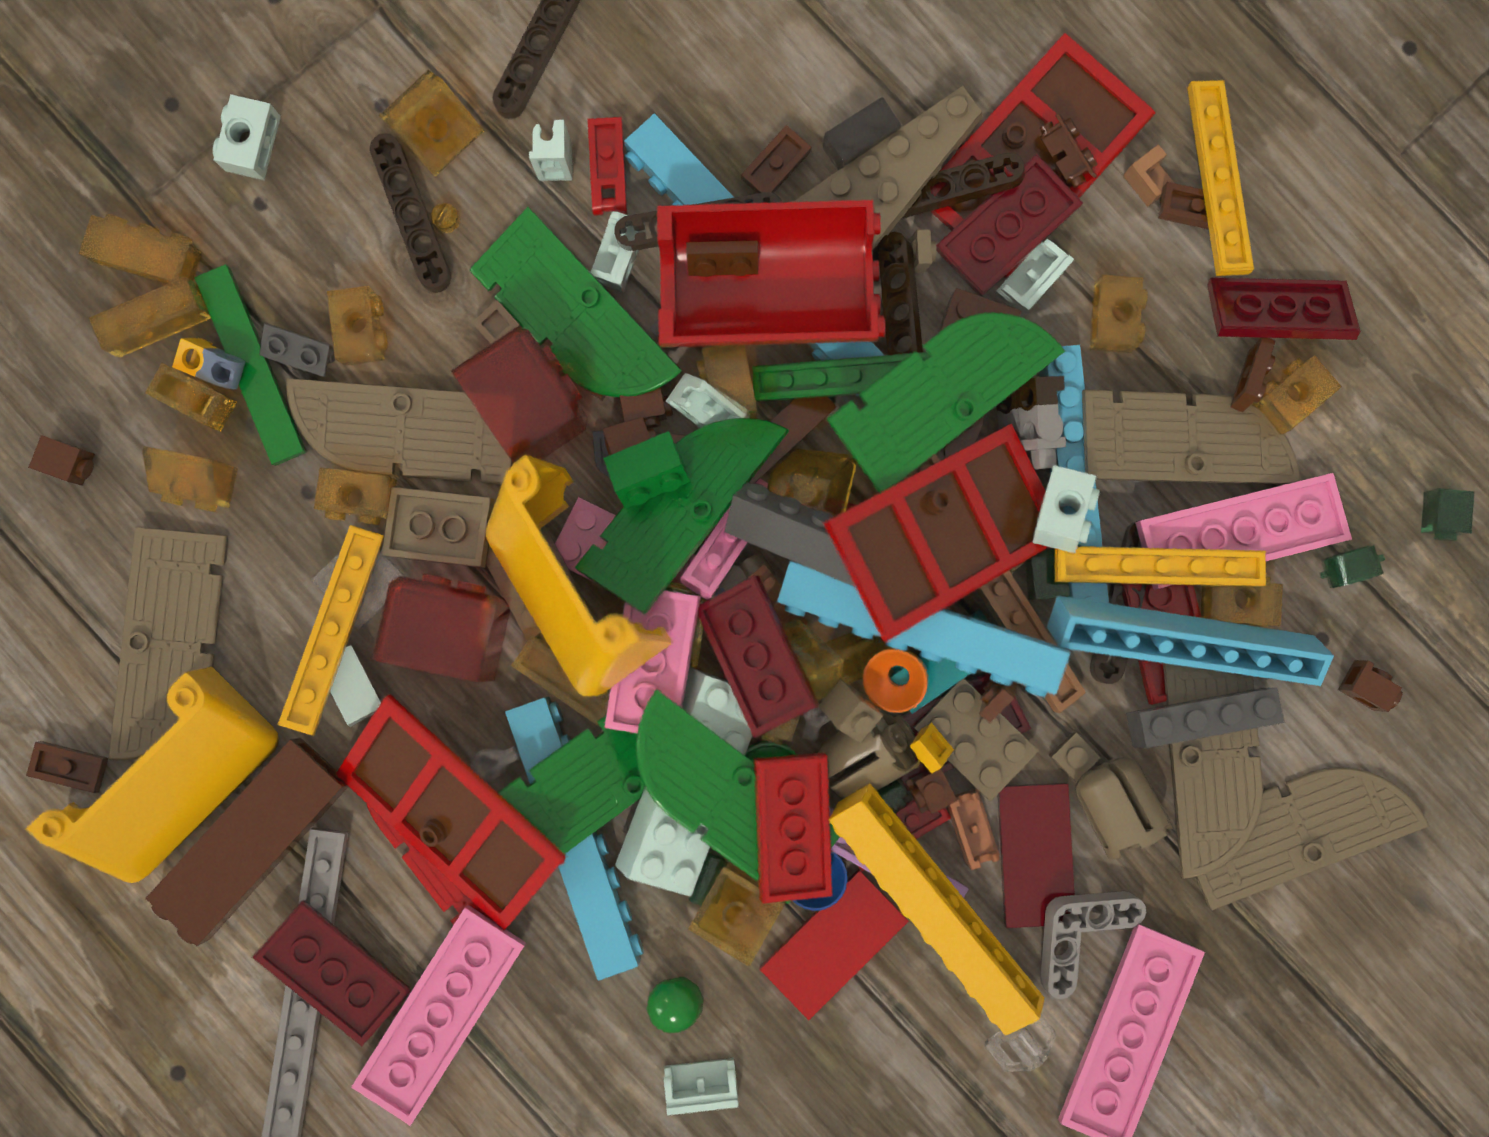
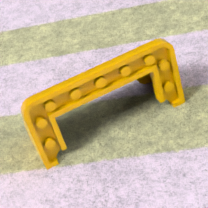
(589, 653)
(170, 786)

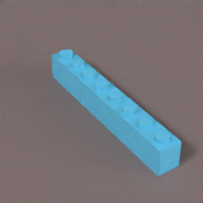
(1072, 456)
(945, 634)
(1188, 641)
(585, 871)

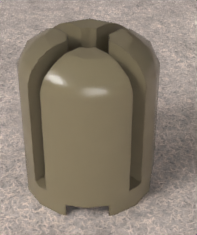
(887, 763)
(1121, 806)

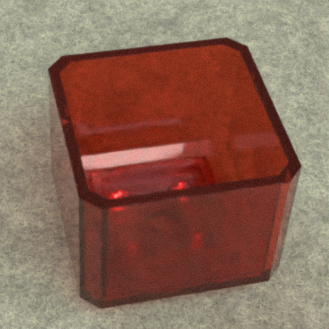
(523, 395)
(442, 628)

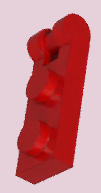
(607, 164)

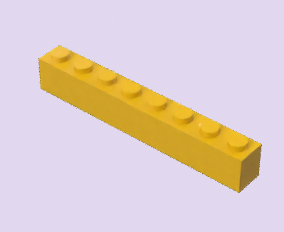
(937, 910)

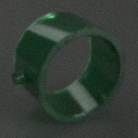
(1352, 566)

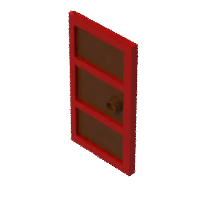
(1061, 83)
(941, 532)
(449, 813)

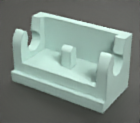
(553, 157)
(613, 262)
(1034, 276)
(701, 402)
(353, 690)
(700, 1086)

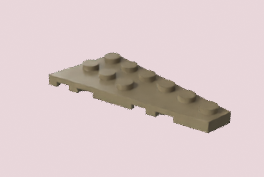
(902, 162)

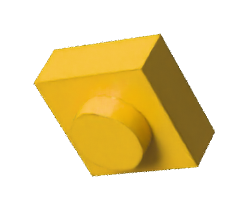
(931, 748)

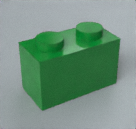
(646, 470)

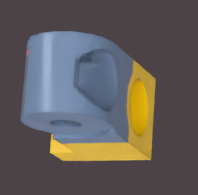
(209, 363)

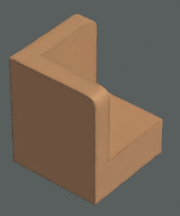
(1148, 176)

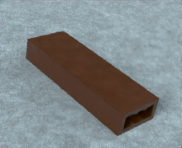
(247, 842)

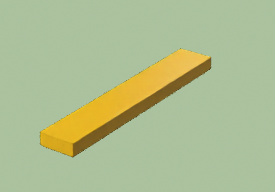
(1220, 178)
(1161, 566)
(331, 631)

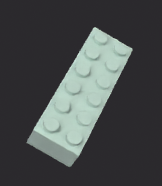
(658, 847)

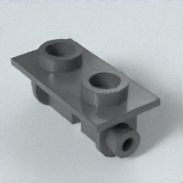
(296, 350)

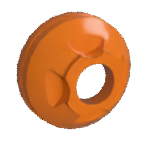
(884, 691)

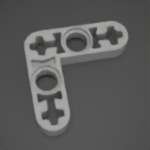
(1071, 928)

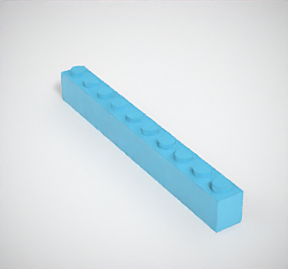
(689, 182)

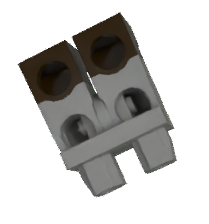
(1036, 418)

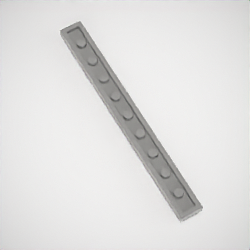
(298, 1018)

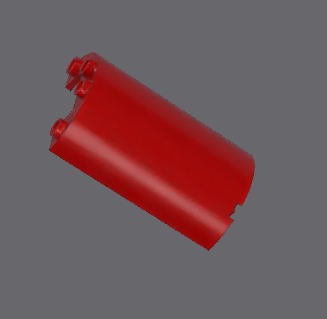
(808, 284)

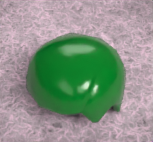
(674, 1005)

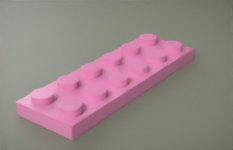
(1271, 520)
(438, 1015)
(1131, 1035)

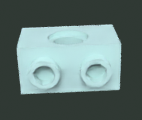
(252, 155)
(1070, 489)

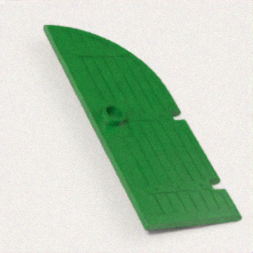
(565, 303)
(932, 401)
(658, 537)
(700, 781)
(580, 786)

